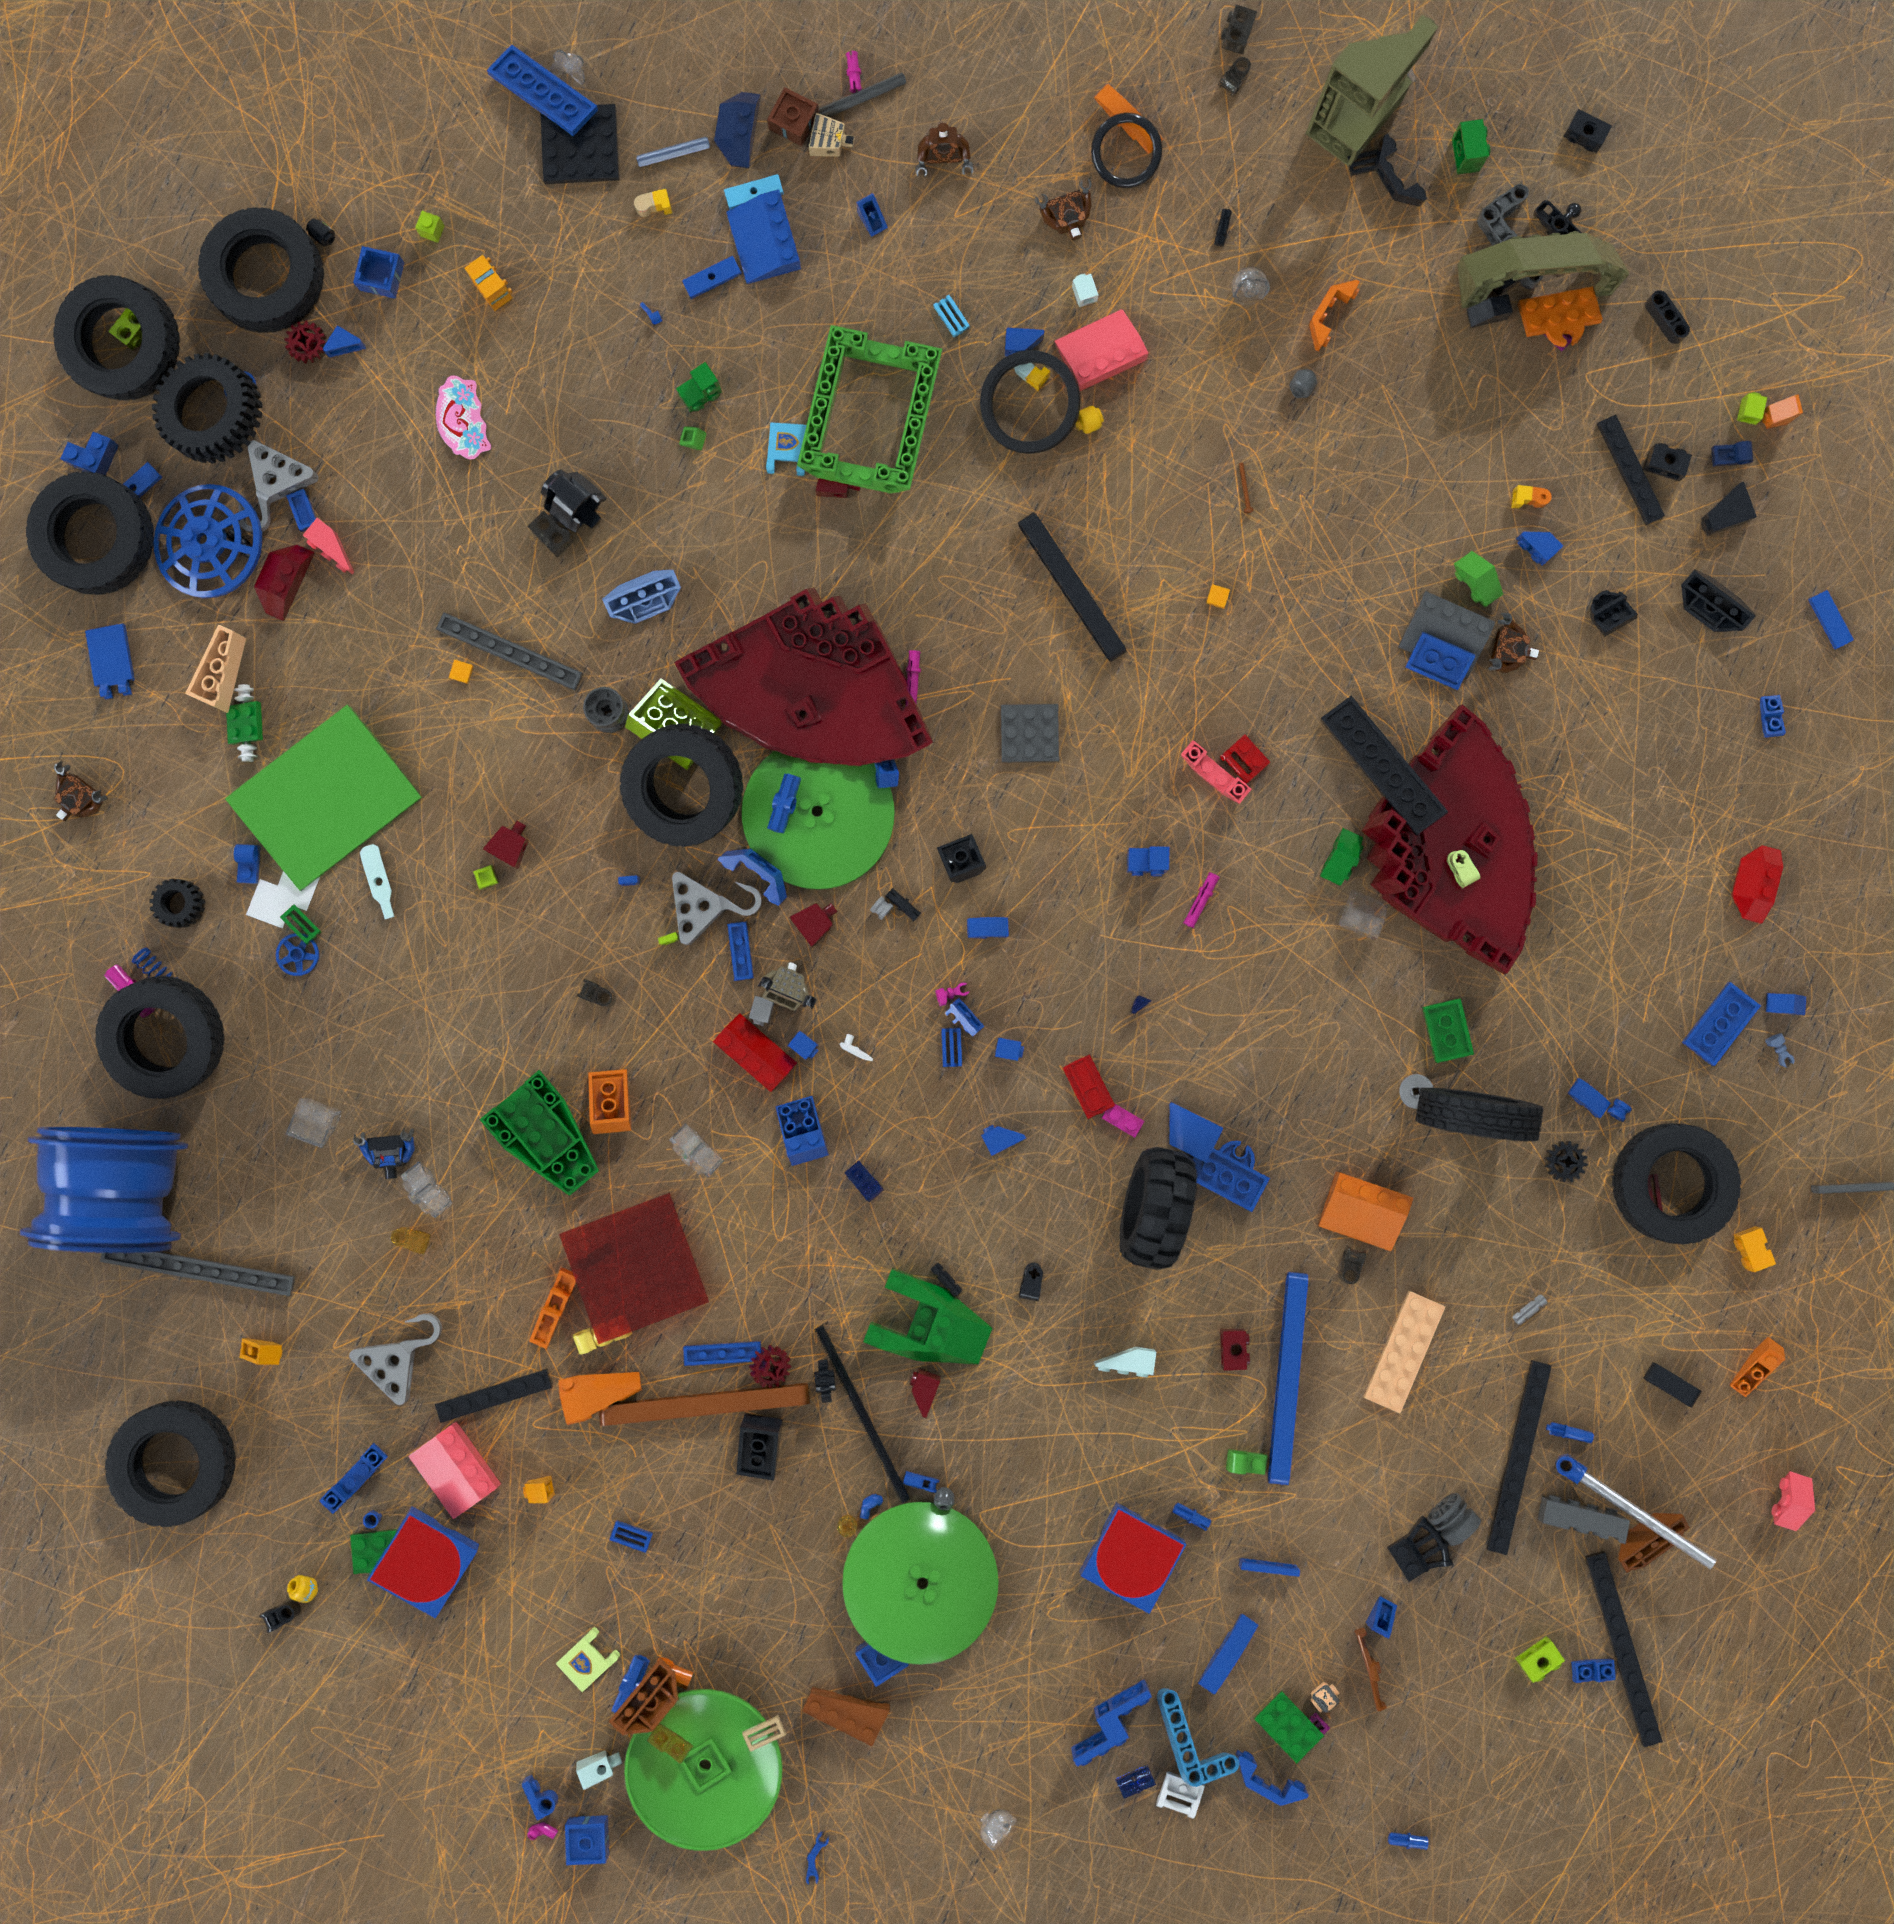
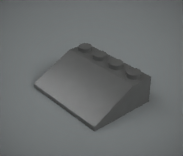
(1449, 624)

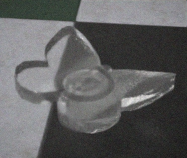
(568, 64)

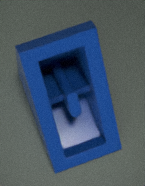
(871, 215)
(342, 342)
(1786, 1004)
(1382, 1617)

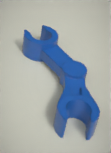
(812, 1870)

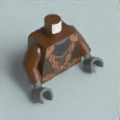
(943, 146)
(1068, 211)
(1511, 646)
(75, 795)

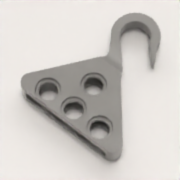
(285, 484)
(717, 905)
(401, 1373)

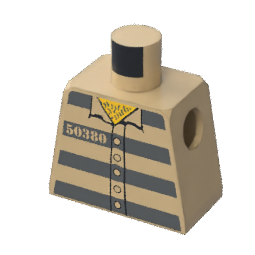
(828, 137)

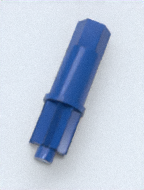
(1569, 1432)

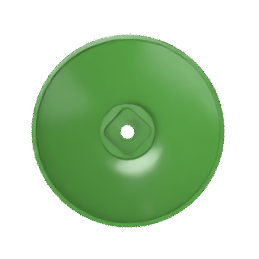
(825, 848)

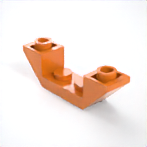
(1343, 292)

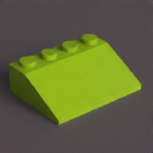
(665, 707)

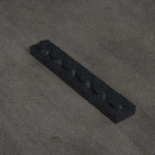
(1630, 470)
(493, 1395)

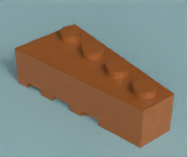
(848, 1714)

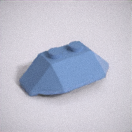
(643, 596)

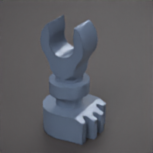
(1777, 1041)

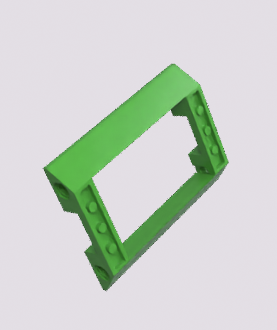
(855, 344)

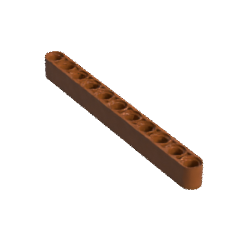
(705, 1404)

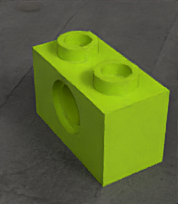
(1530, 1657)

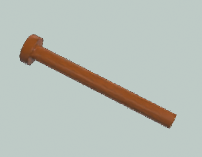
(1248, 509)

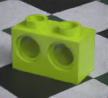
(127, 323)

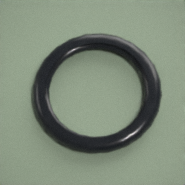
(1096, 147)

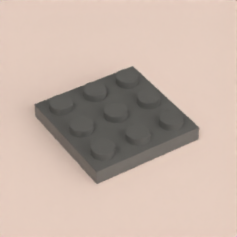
(1029, 733)

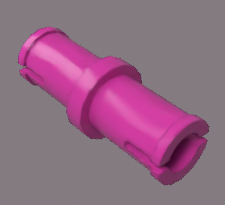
(853, 71)

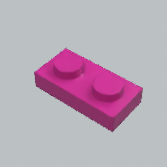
(1123, 1120)

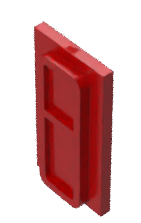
(1088, 1086)

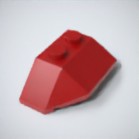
(1757, 883)

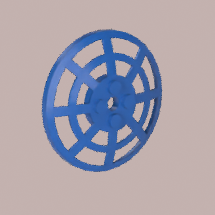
(215, 542)

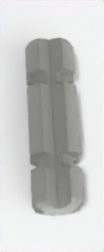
(1530, 1309)

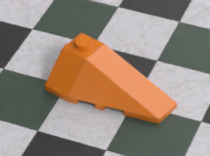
(588, 1394)

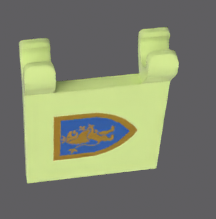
(584, 1663)

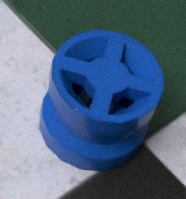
(1619, 1110)

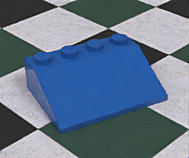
(763, 237)

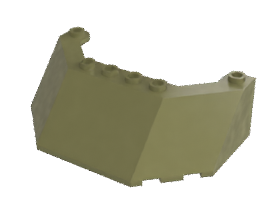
(1539, 257)

